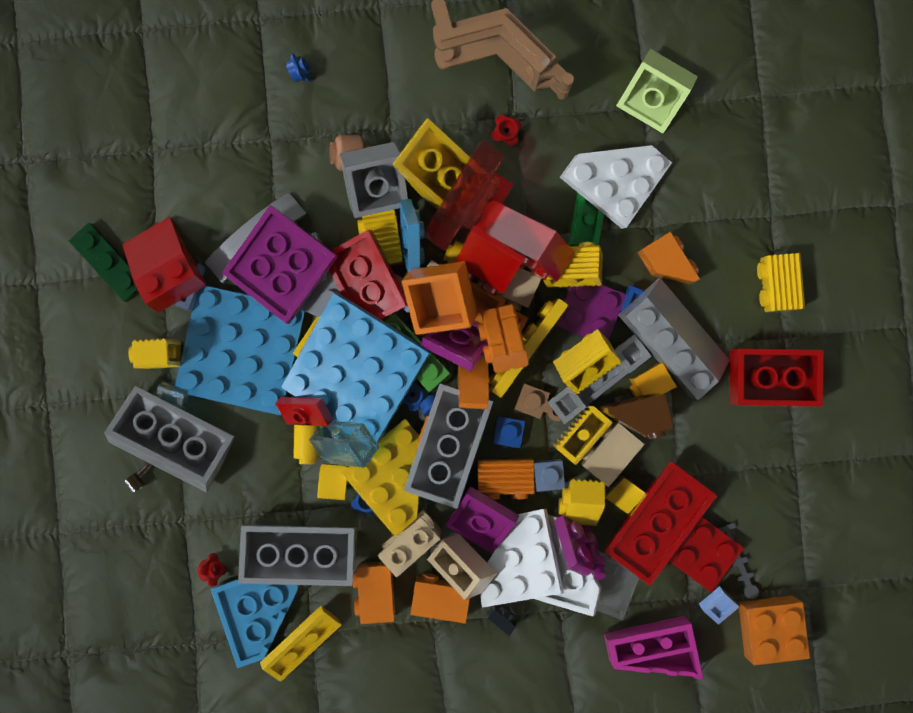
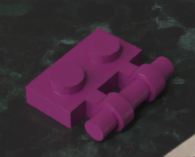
(580, 548)

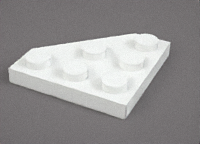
(617, 179)
(524, 563)
(580, 592)

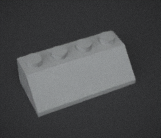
(675, 339)
(169, 438)
(446, 449)
(297, 555)

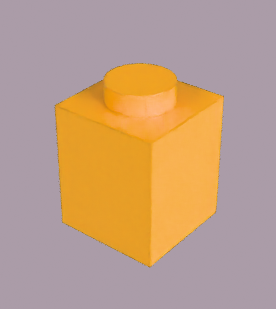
(652, 380)

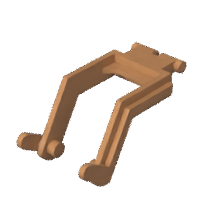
(498, 35)

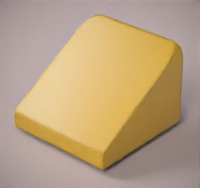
(331, 482)
(625, 494)

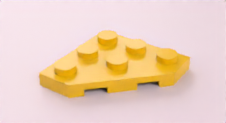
(385, 477)

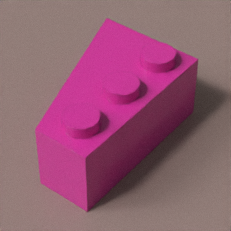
(655, 647)

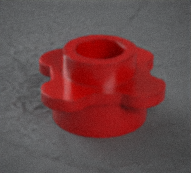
(506, 122)
(211, 570)

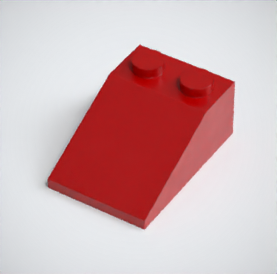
(489, 261)
(162, 266)

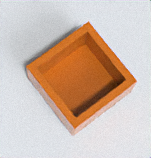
(440, 298)
(773, 630)

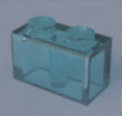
(344, 444)

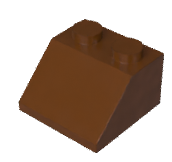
(642, 414)

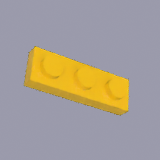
(300, 644)

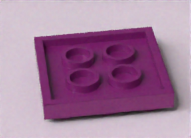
(279, 264)

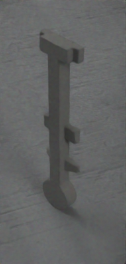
(750, 590)

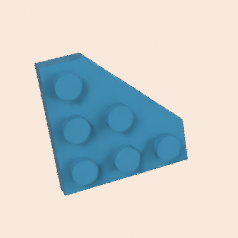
(252, 616)

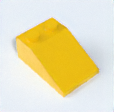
(431, 163)

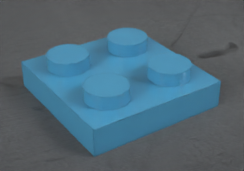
(411, 232)

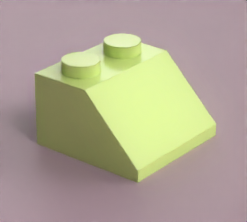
(657, 91)

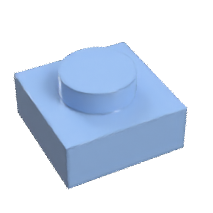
(719, 605)

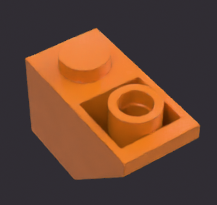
(666, 260)

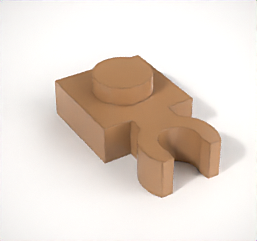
(534, 402)

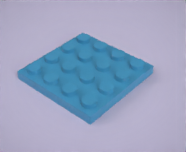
(237, 351)
(356, 366)

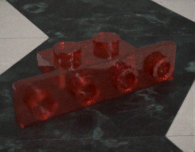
(466, 197)

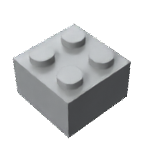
(372, 180)

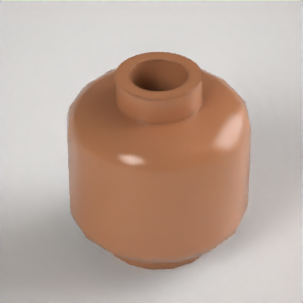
(343, 144)

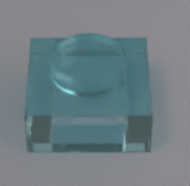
(172, 394)

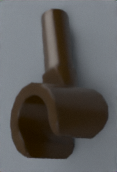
(134, 481)

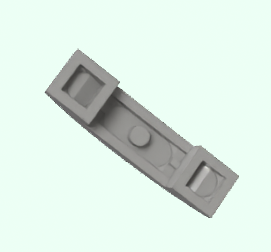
(222, 256)
(568, 404)

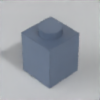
(548, 475)

